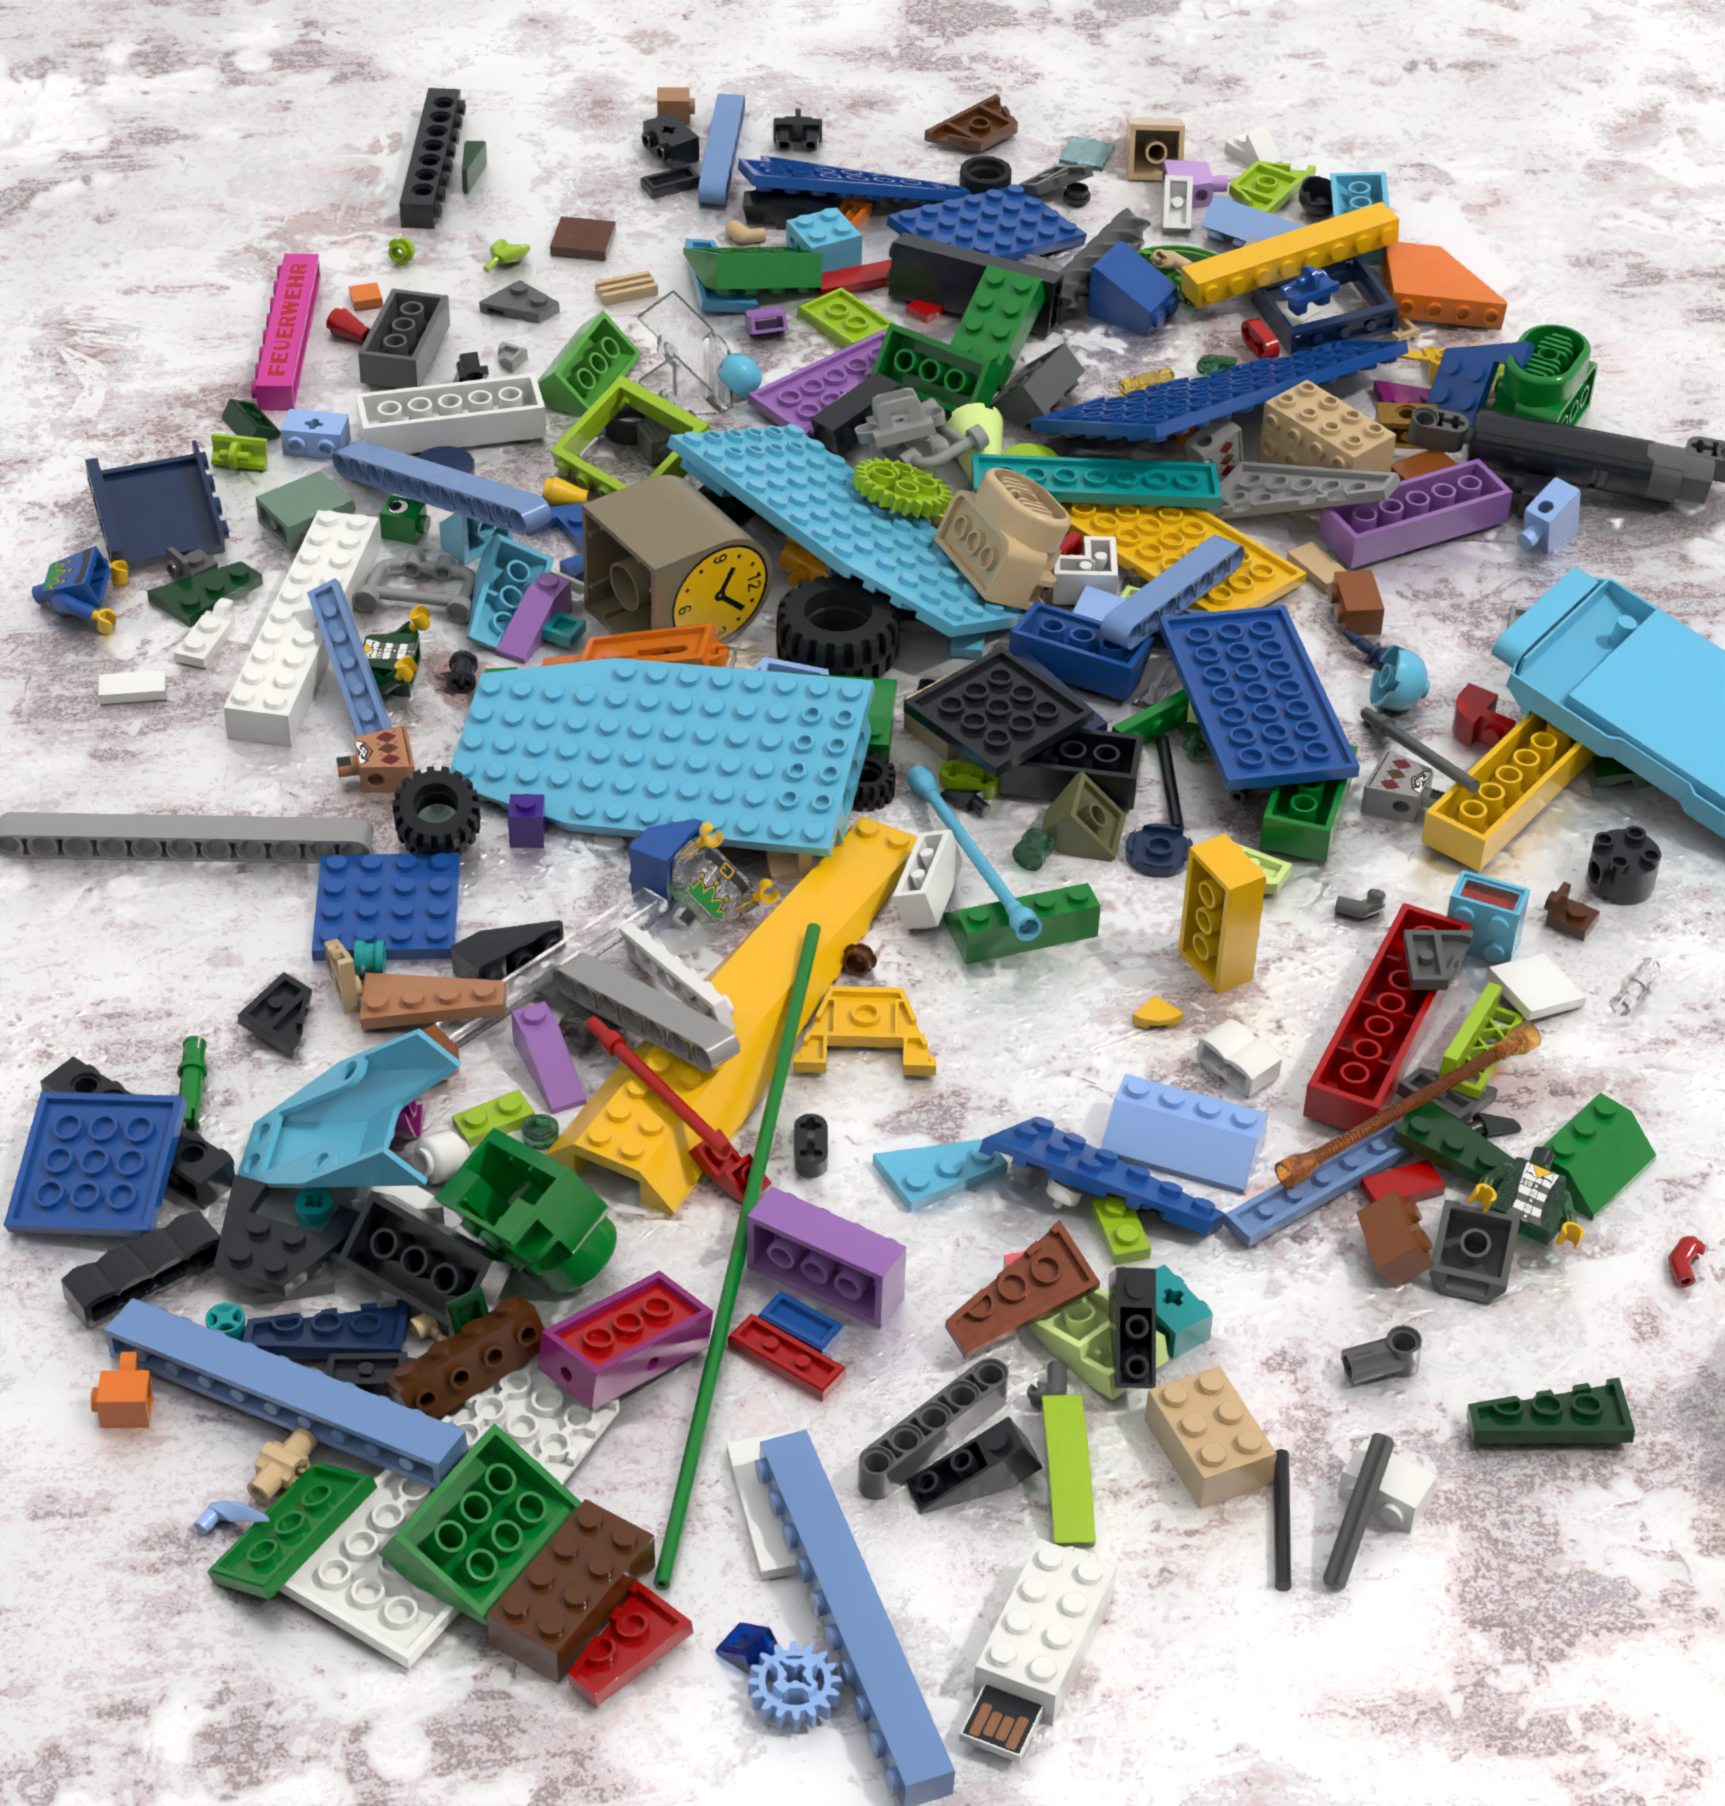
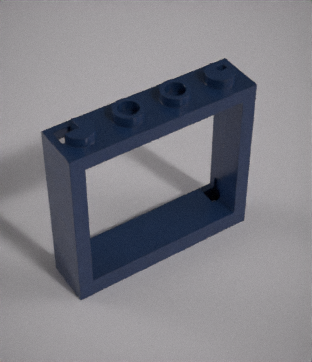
(1354, 325)

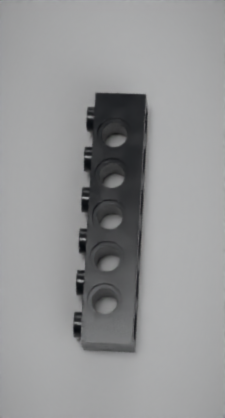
(198, 1168)

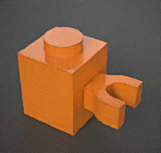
(124, 1396)

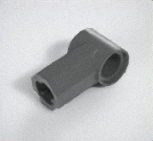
(1393, 1355)

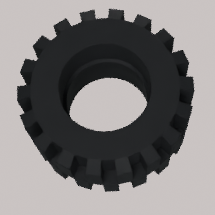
(430, 789)

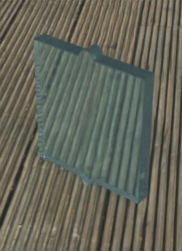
(1087, 152)

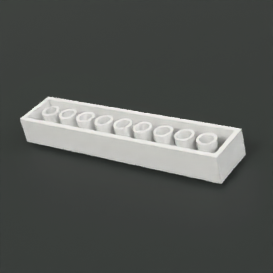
(290, 650)

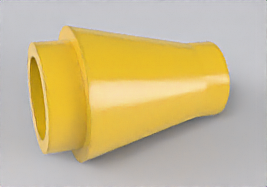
(561, 492)

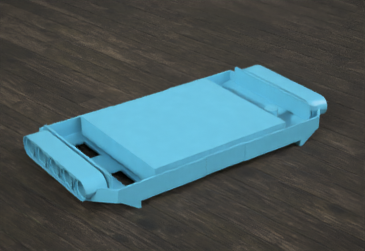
(1625, 686)

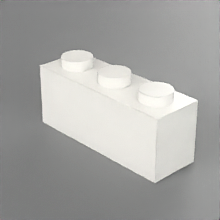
(928, 879)

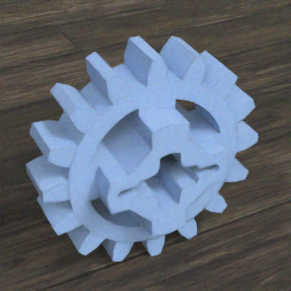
(794, 1686)

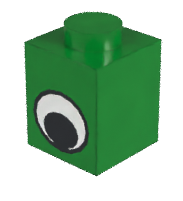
(404, 520)

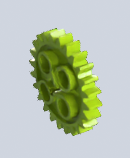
(901, 487)

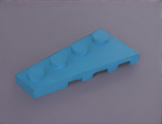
(706, 296)

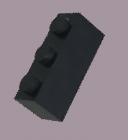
(836, 422)

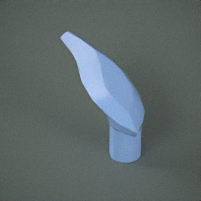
(227, 1511)

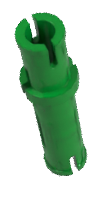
(191, 1075)

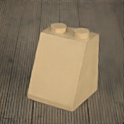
(1150, 143)

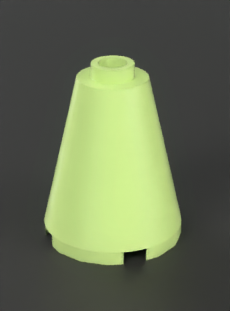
(991, 422)

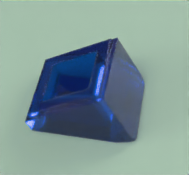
(746, 1644)

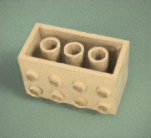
(1321, 431)

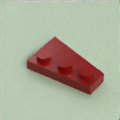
(630, 1644)

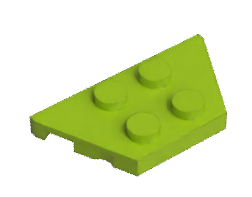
(1268, 185)

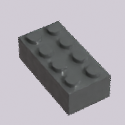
(404, 339)

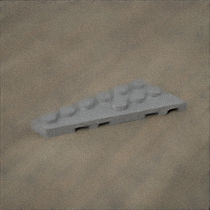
(1279, 488)

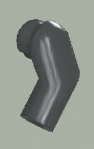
(1055, 1384)

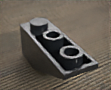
(502, 951)
(1133, 1326)
(976, 1469)

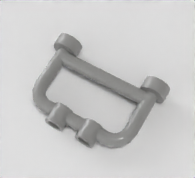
(974, 438)
(457, 606)

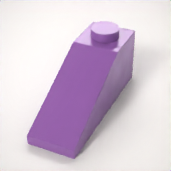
(539, 604)
(547, 1057)

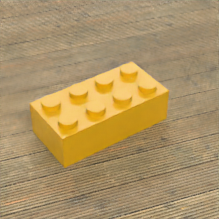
(1221, 913)

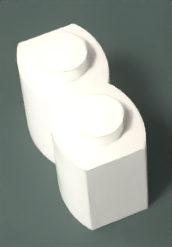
(1239, 1057)

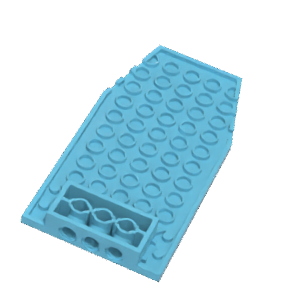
(814, 503)
(673, 743)

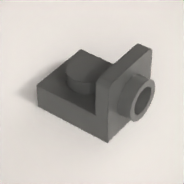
(189, 565)

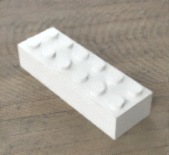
(453, 414)

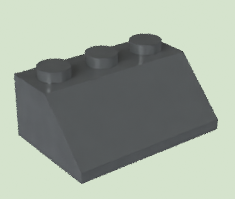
(1039, 386)

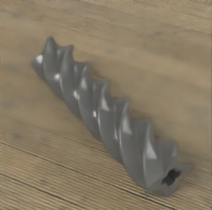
(1077, 273)

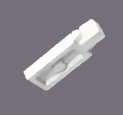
(207, 635)

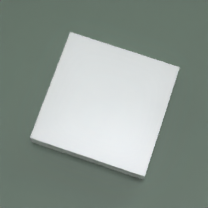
(1536, 986)

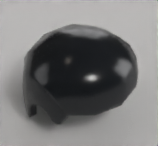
(1316, 196)

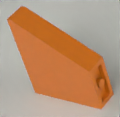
(1438, 288)

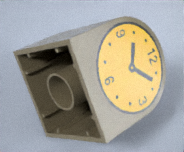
(670, 560)

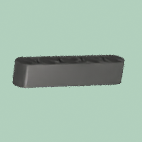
(932, 1429)

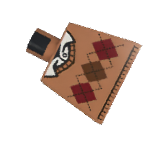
(380, 760)

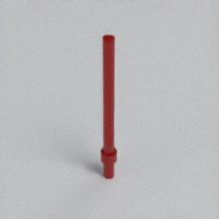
(616, 1046)

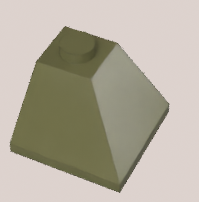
(1085, 821)

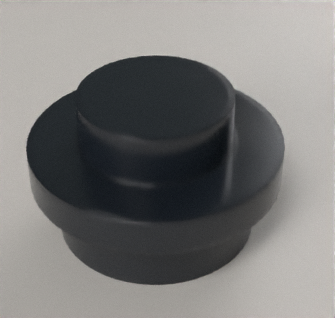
(1077, 194)

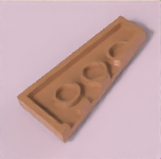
(416, 999)

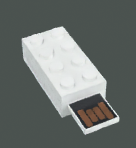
(1037, 1647)

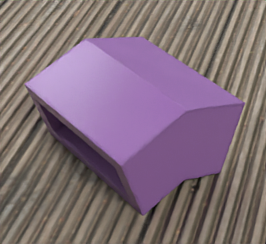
(765, 326)

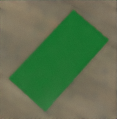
(296, 1529)

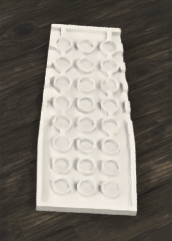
(361, 1590)

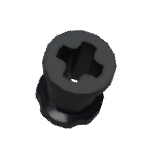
(462, 677)

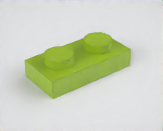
(502, 1113)
(1120, 1230)

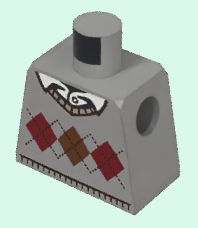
(1216, 444)
(1399, 788)

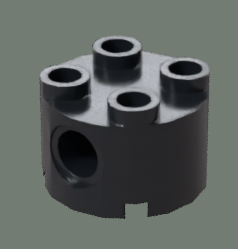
(1623, 865)

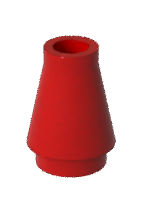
(346, 325)

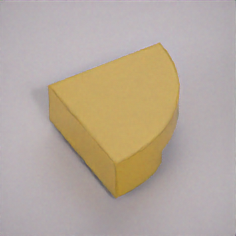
(1157, 1013)

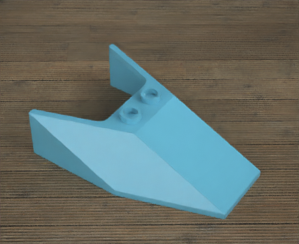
(346, 1118)

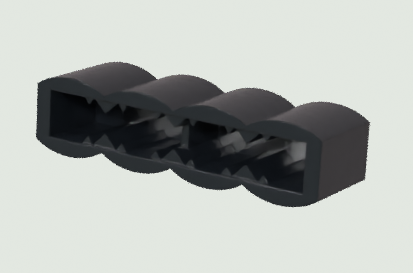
(141, 1269)

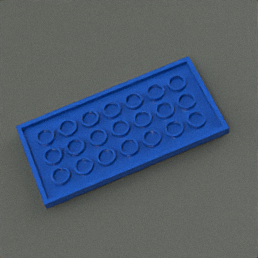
(1257, 698)

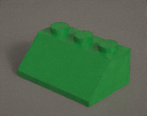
(1600, 1154)

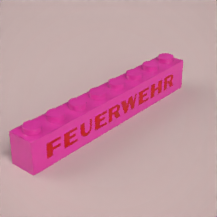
(287, 332)

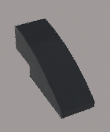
(780, 206)

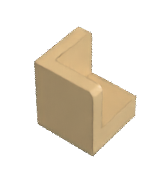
(788, 865)

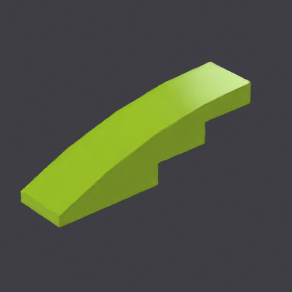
(1068, 1470)

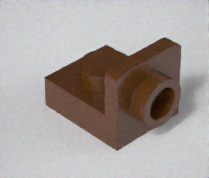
(1568, 915)

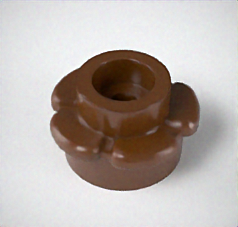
(859, 959)

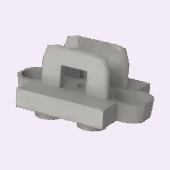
(899, 418)

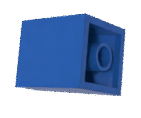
(1130, 291)

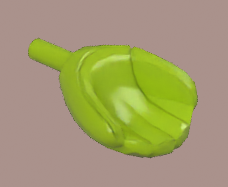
(505, 253)

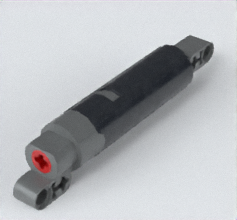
(1575, 453)

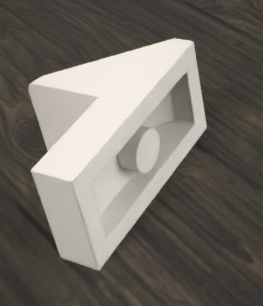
(1253, 147)
(1177, 203)

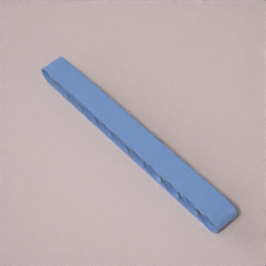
(442, 487)

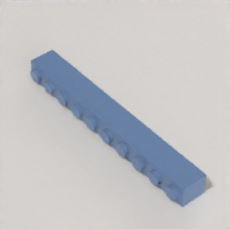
(287, 1393)
(855, 1621)

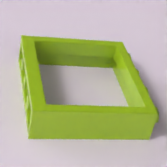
(619, 394)

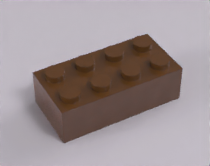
(570, 1590)

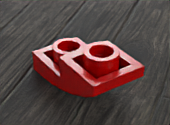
(728, 1171)

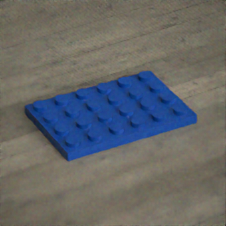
(993, 222)

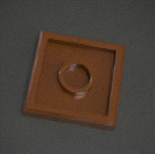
(583, 238)

